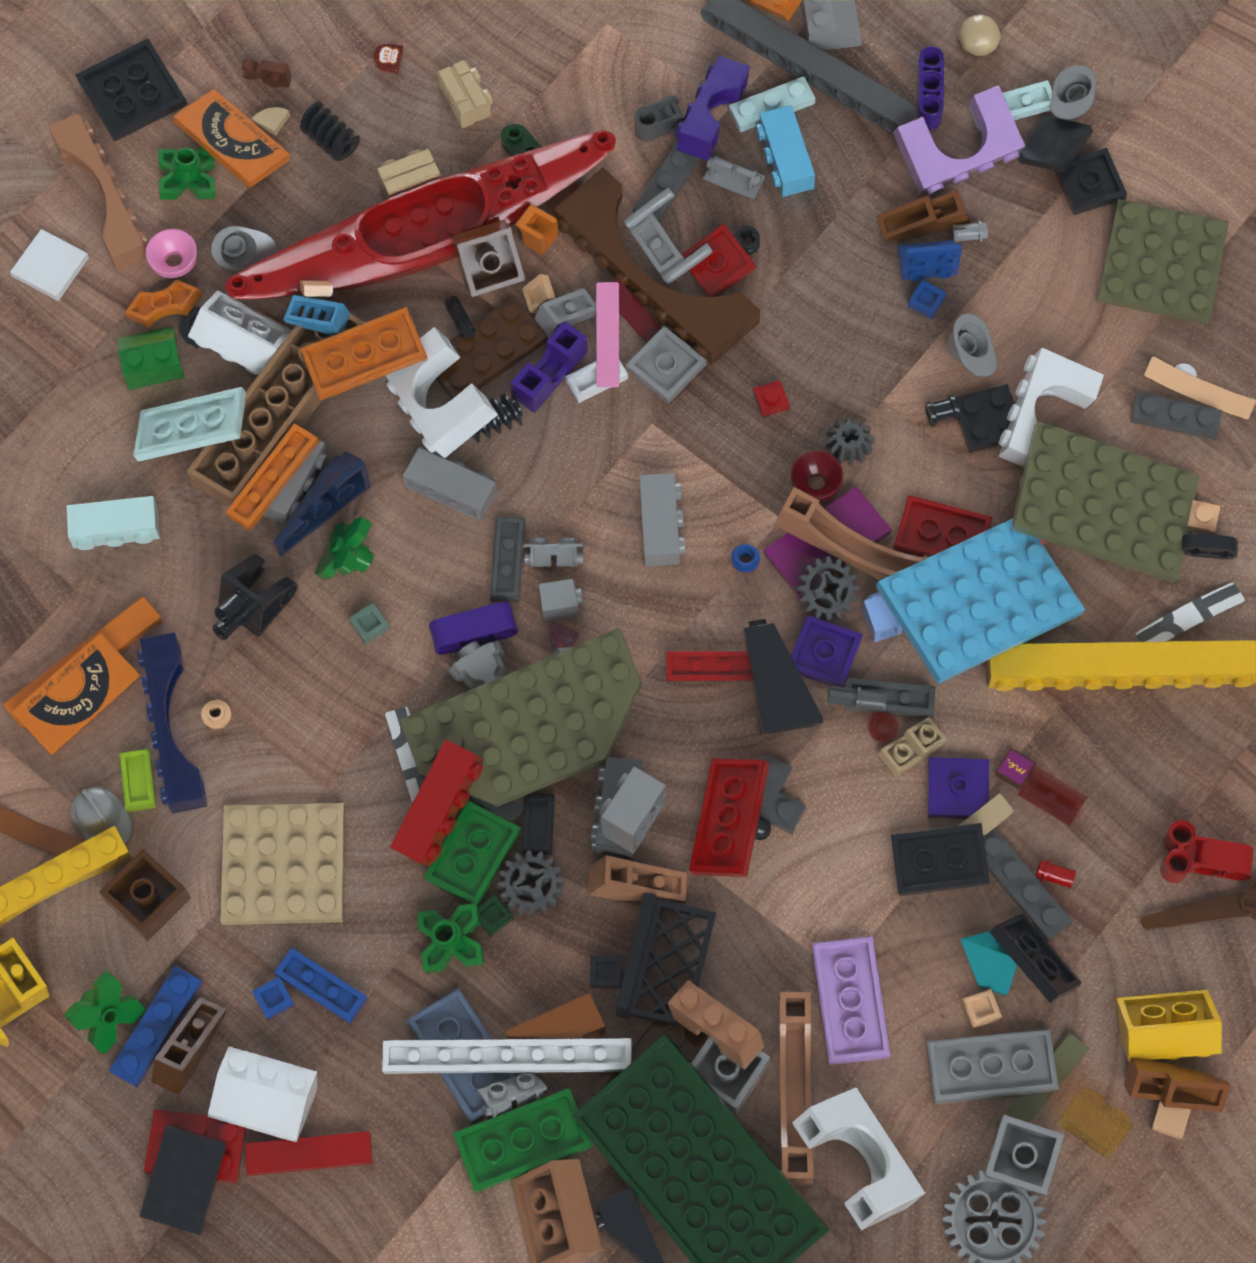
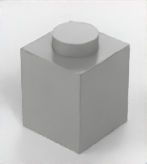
(560, 599)

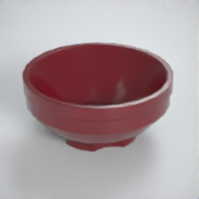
(817, 464)

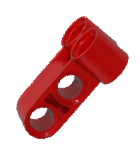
(1204, 856)

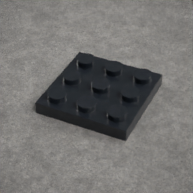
(131, 90)

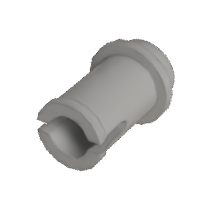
(972, 231)

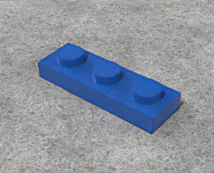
(320, 985)

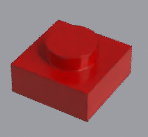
(771, 398)

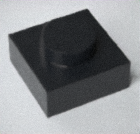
(605, 972)

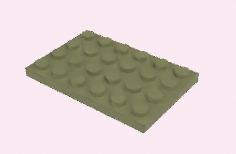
(1105, 502)

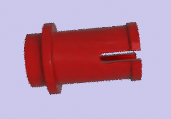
(1055, 874)

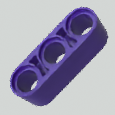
(930, 77)
(481, 624)

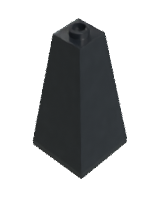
(778, 687)

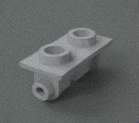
(733, 177)
(541, 552)
(521, 1089)

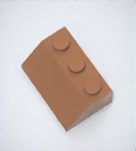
(556, 1213)

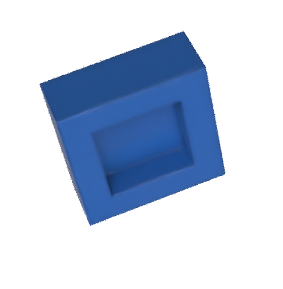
(927, 299)
(273, 998)

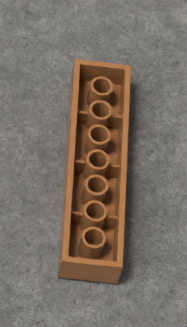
(273, 403)

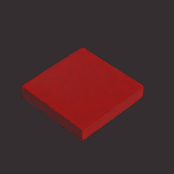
(724, 266)

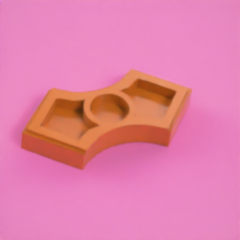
(175, 299)

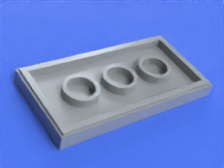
(992, 1066)

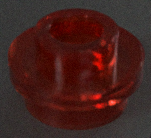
(886, 719)

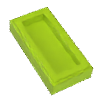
(137, 780)

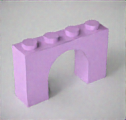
(933, 169)

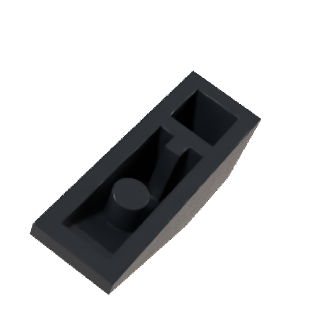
(627, 1227)

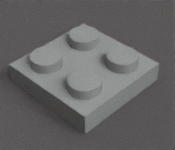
(666, 364)

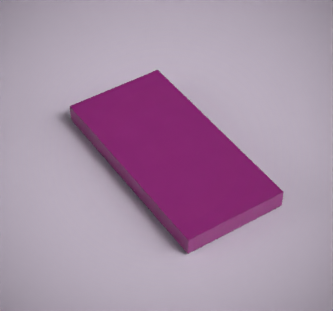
(852, 510)

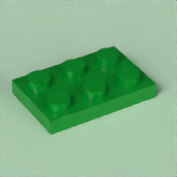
(472, 853)

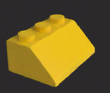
(1169, 1025)

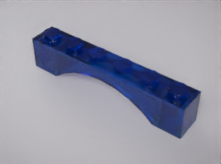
(163, 667)

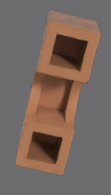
(703, 1013)

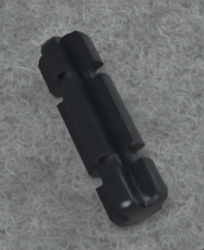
(459, 317)

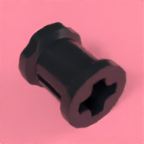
(942, 410)

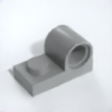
(568, 308)

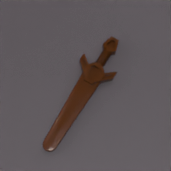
(1211, 910)

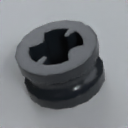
(748, 231)

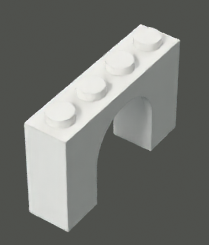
(1050, 376)
(454, 422)
(852, 1121)

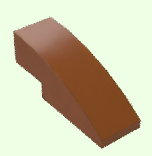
(923, 217)
(1175, 1085)

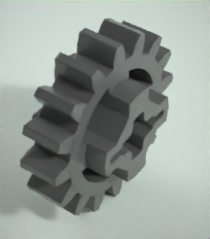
(832, 597)
(540, 877)

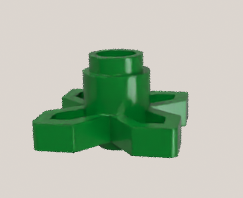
(186, 171)
(346, 550)
(441, 950)
(102, 1010)

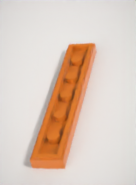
(120, 633)

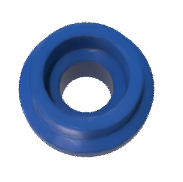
(745, 550)

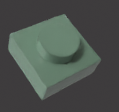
(369, 623)

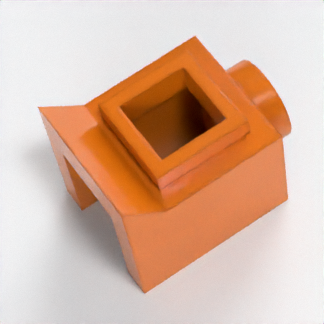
(537, 229)

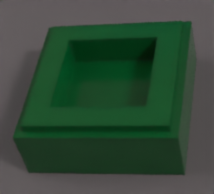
(494, 915)

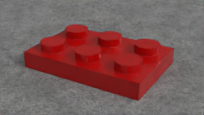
(203, 1125)

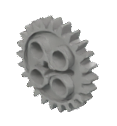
(992, 1193)

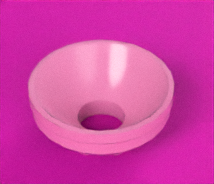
(170, 243)

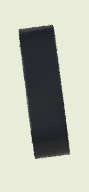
(1210, 546)

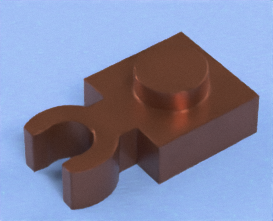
(271, 73)

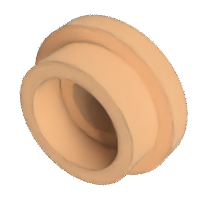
(216, 722)

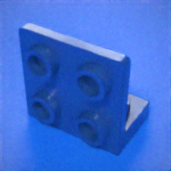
(929, 260)

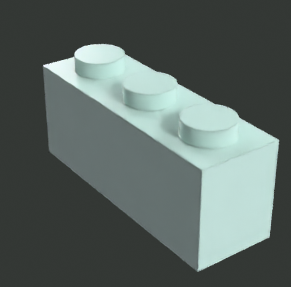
(113, 522)

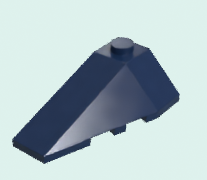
(335, 488)

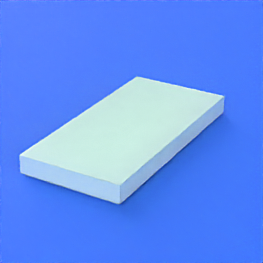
(190, 424)

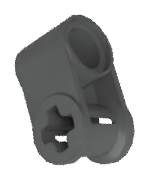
(662, 115)

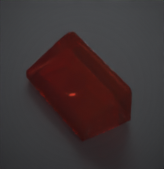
(1052, 796)

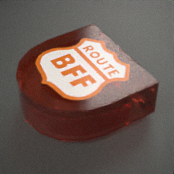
(388, 57)

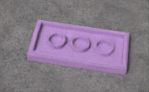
(850, 1000)

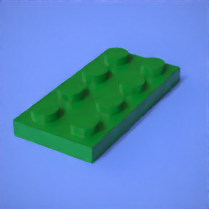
(521, 1140)

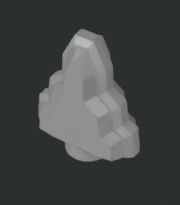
(478, 664)

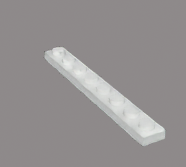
(506, 1056)

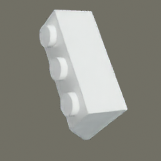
(238, 332)
(263, 1094)

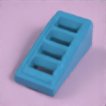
(334, 320)

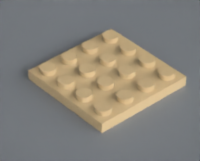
(282, 863)

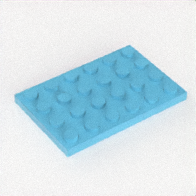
(979, 599)

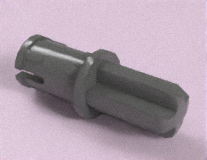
(857, 698)

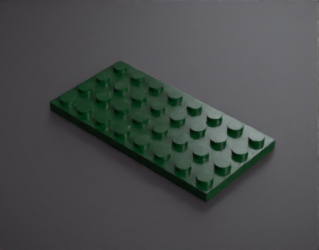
(697, 1164)

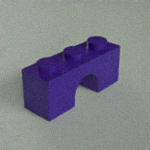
(562, 354)

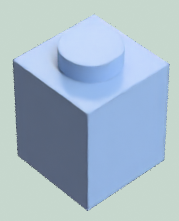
(879, 618)

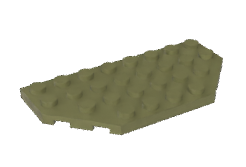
(535, 720)

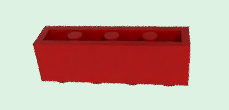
(438, 803)

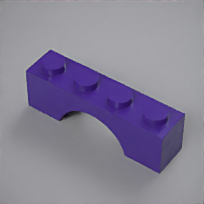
(723, 85)

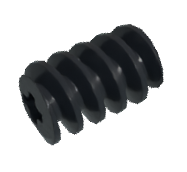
(329, 132)
(507, 410)

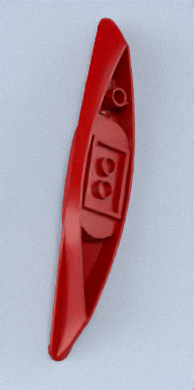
(417, 225)

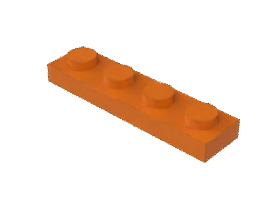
(272, 477)

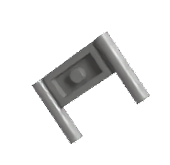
(657, 242)

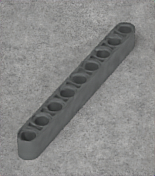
(807, 60)

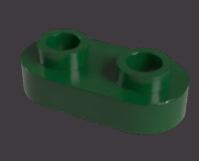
(520, 144)

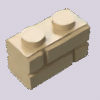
(464, 93)
(407, 172)

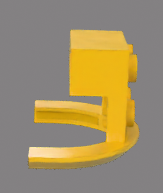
(19, 985)

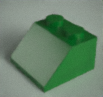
(150, 358)

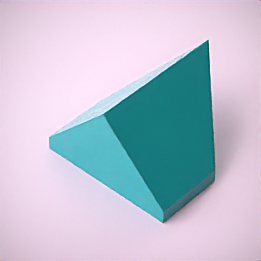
(989, 962)

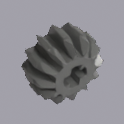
(857, 448)

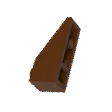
(187, 1045)

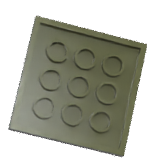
(1163, 261)

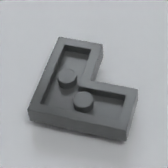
(776, 807)

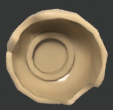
(979, 35)

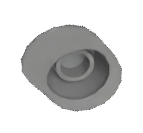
(1073, 92)
(241, 247)
(972, 345)
(99, 810)

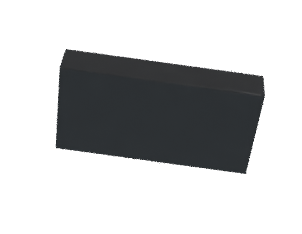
(538, 823)

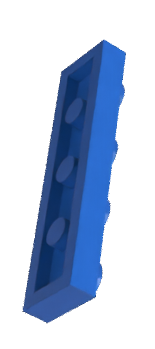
(155, 1026)

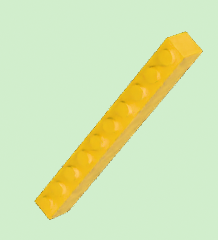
(1124, 665)

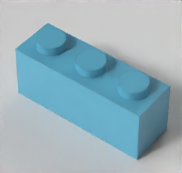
(785, 151)

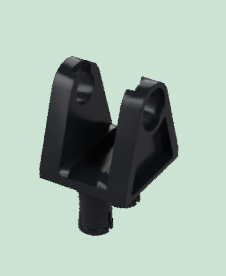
(246, 608)

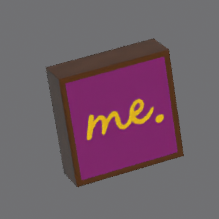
(1015, 768)

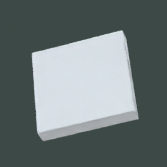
(49, 265)

